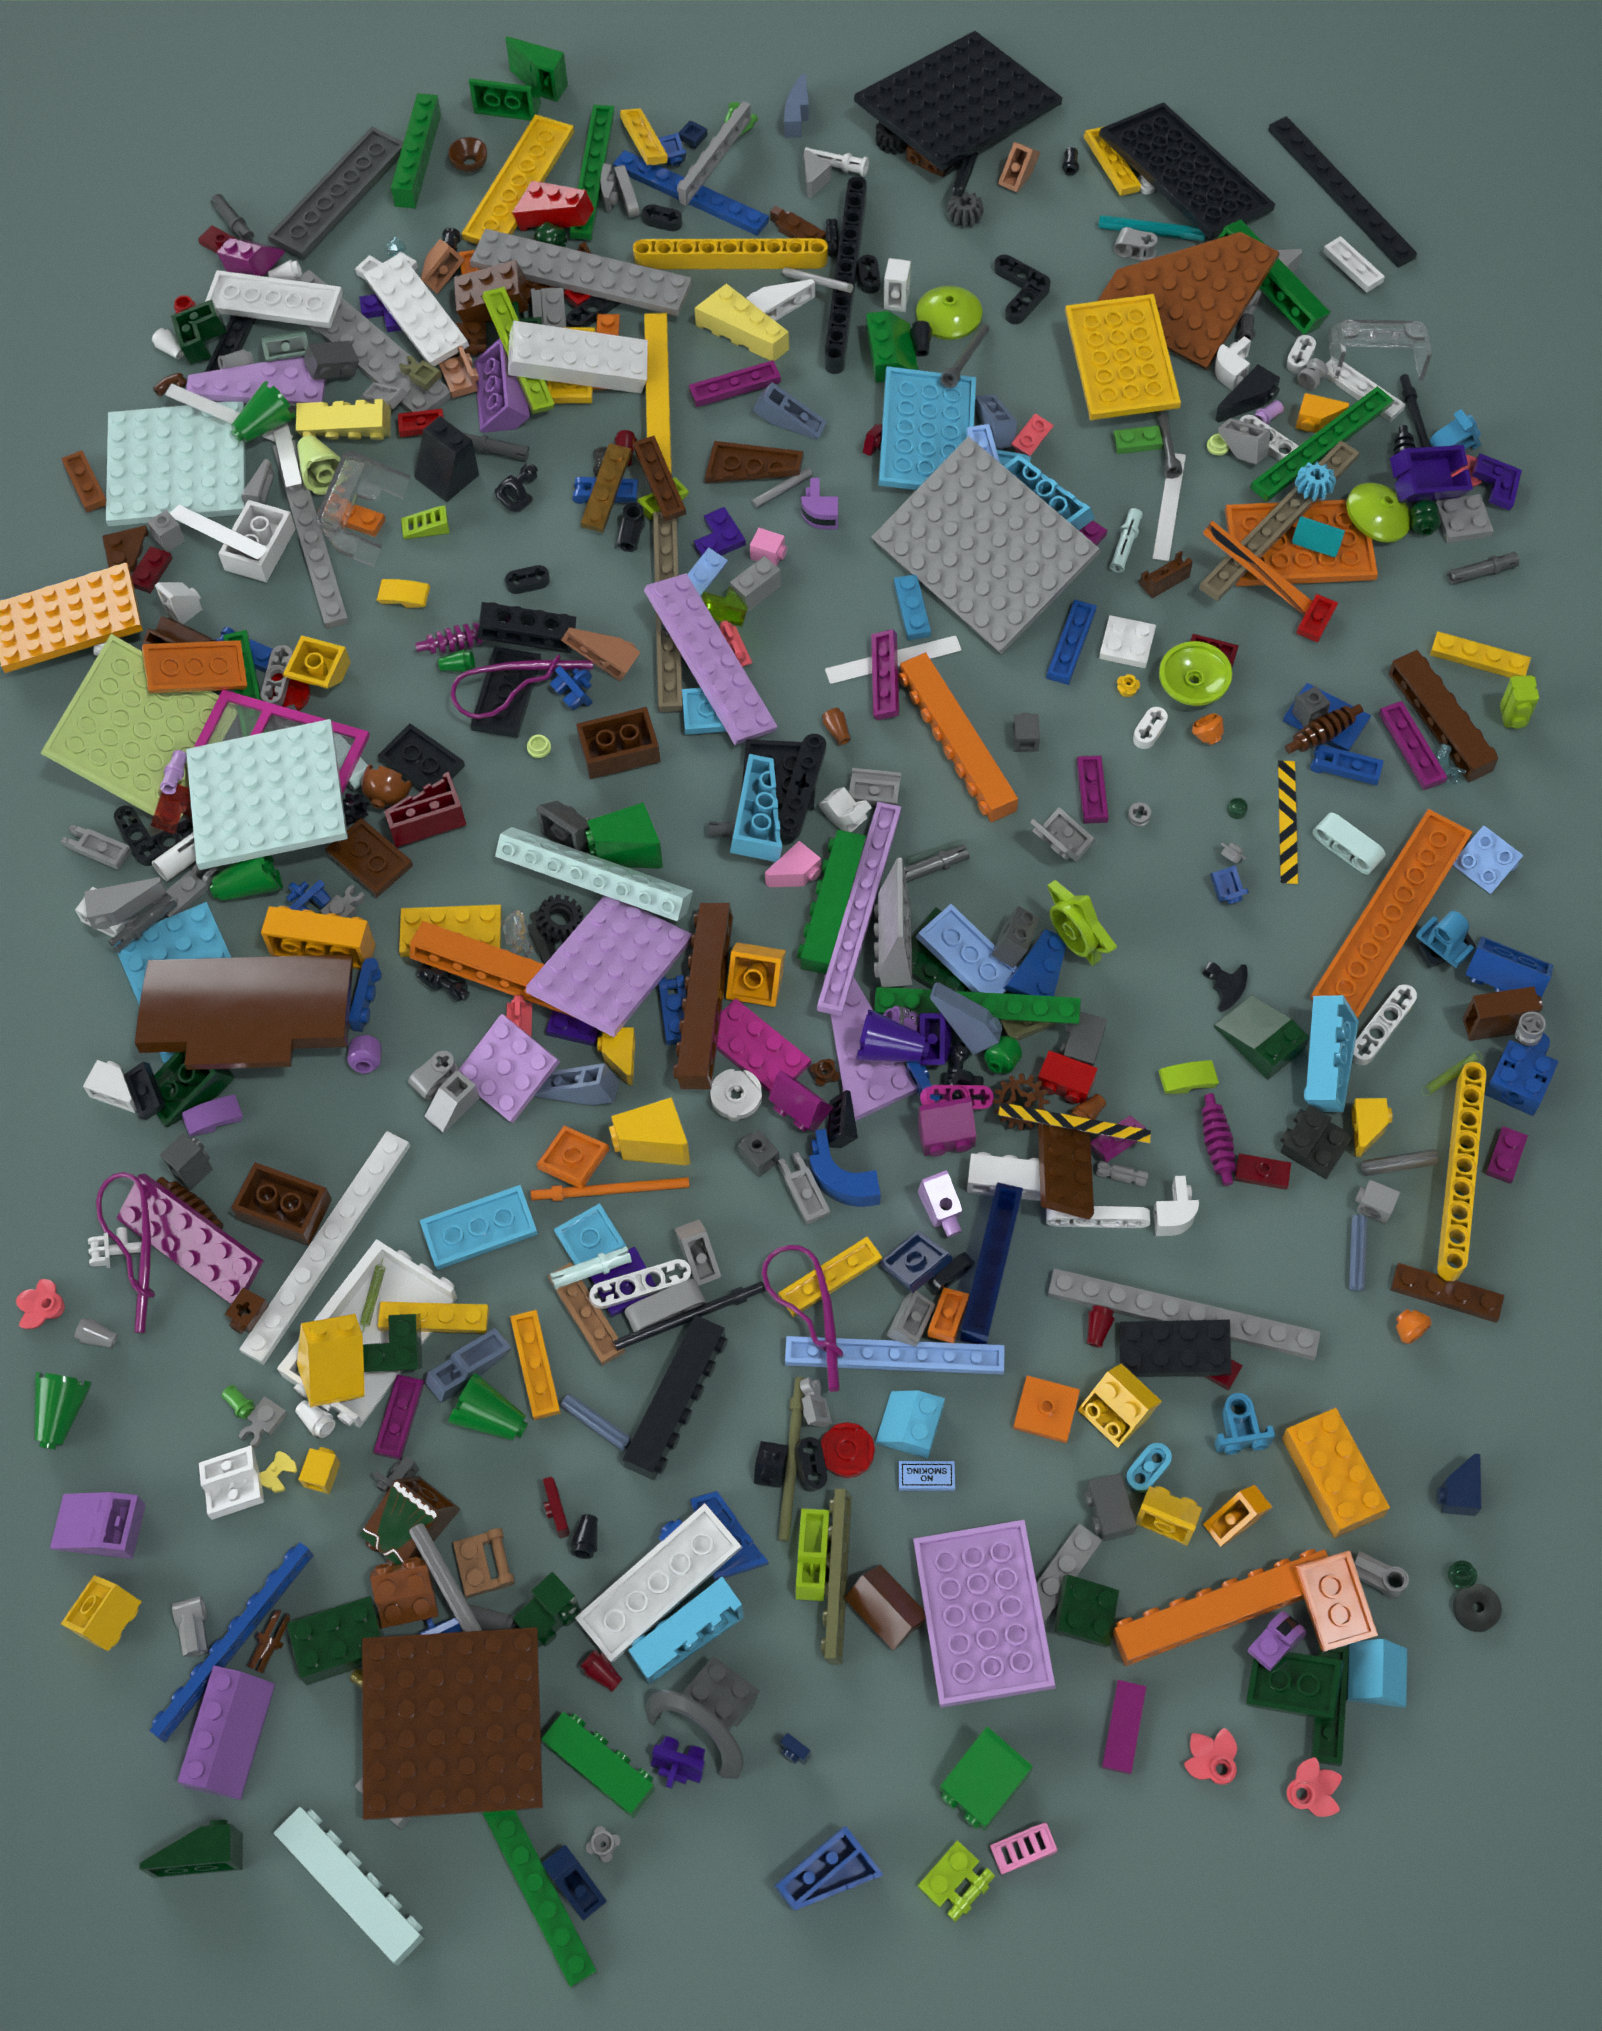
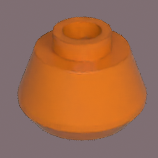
(1209, 728)
(1412, 1325)

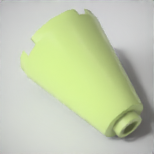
(316, 464)

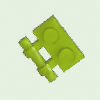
(949, 1874)

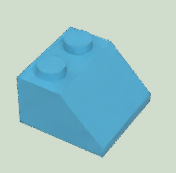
(911, 1422)

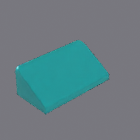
(1318, 536)

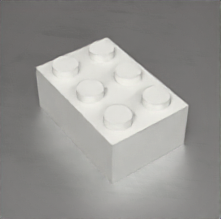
(266, 526)

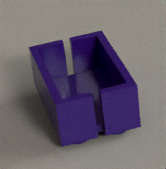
(1427, 473)

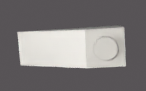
(783, 298)

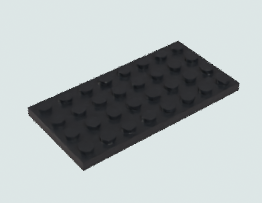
(1186, 169)

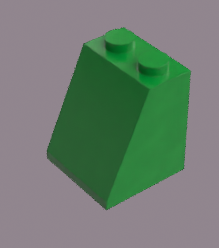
(625, 838)
(985, 1779)

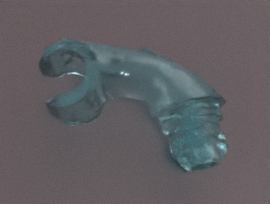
(1443, 759)

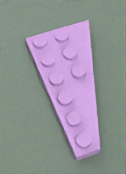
(870, 1082)

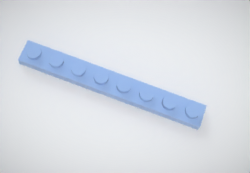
(899, 1355)

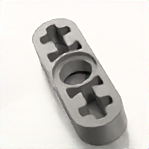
(626, 191)
(273, 668)

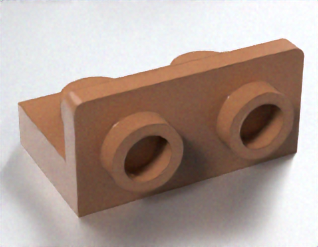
(459, 375)

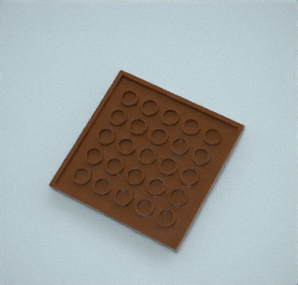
(451, 1724)

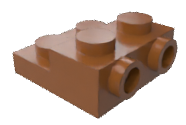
(404, 1592)

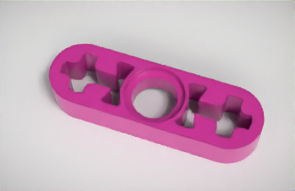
(965, 1090)

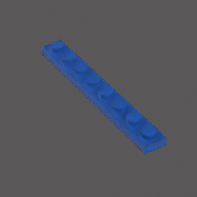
(704, 199)
(225, 1649)

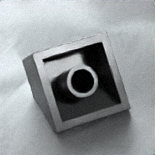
(563, 825)

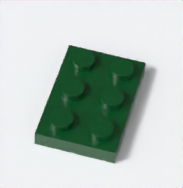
(1297, 1685)

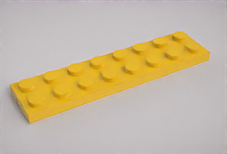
(528, 162)

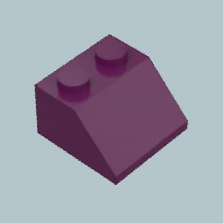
(248, 256)
(799, 1102)
(947, 1127)

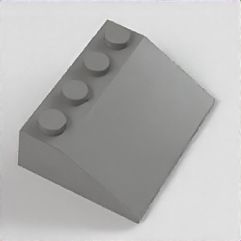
(894, 930)

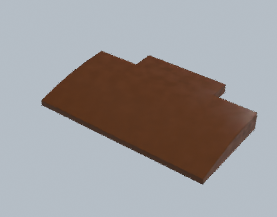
(244, 1008)

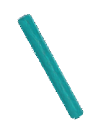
(1156, 228)

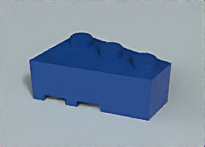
(827, 1871)

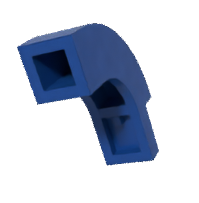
(842, 1186)

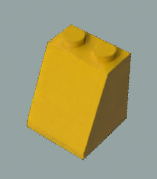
(650, 1134)
(331, 1360)

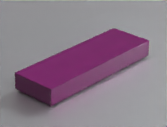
(1092, 789)
(399, 1417)
(1124, 1727)

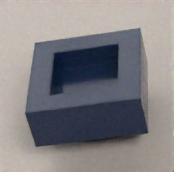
(693, 134)
(794, 1750)

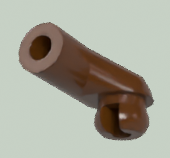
(165, 383)

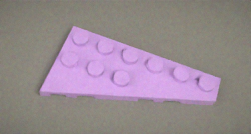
(241, 382)

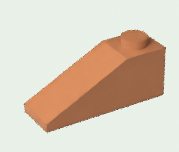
(605, 651)

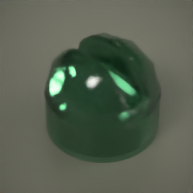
(1237, 808)

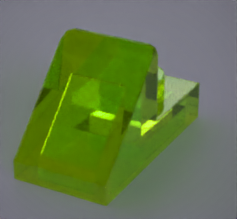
(726, 608)

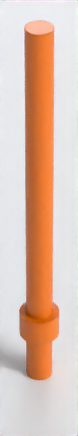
(558, 1193)

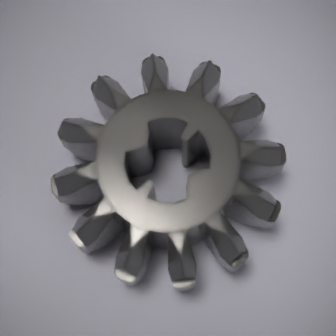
(965, 209)

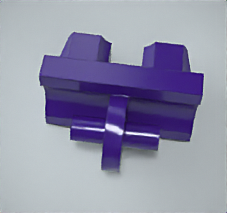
(677, 1765)

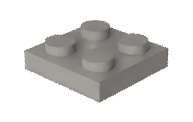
(1464, 518)

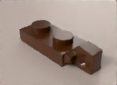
(794, 226)

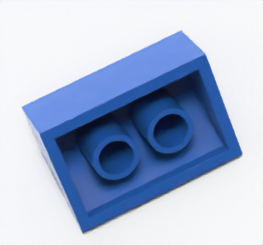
(1507, 968)

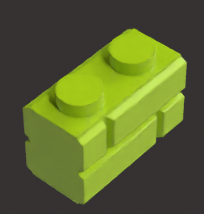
(1519, 701)

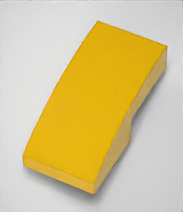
(404, 592)

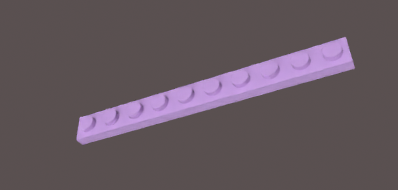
(859, 909)

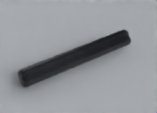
(964, 174)

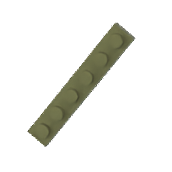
(837, 1585)

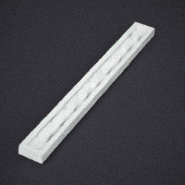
(324, 1248)

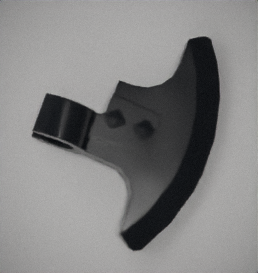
(1227, 985)

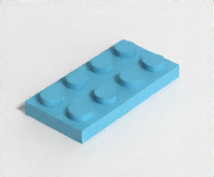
(478, 1227)

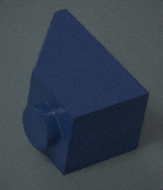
(1462, 1489)
(574, 1882)

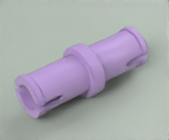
(173, 772)

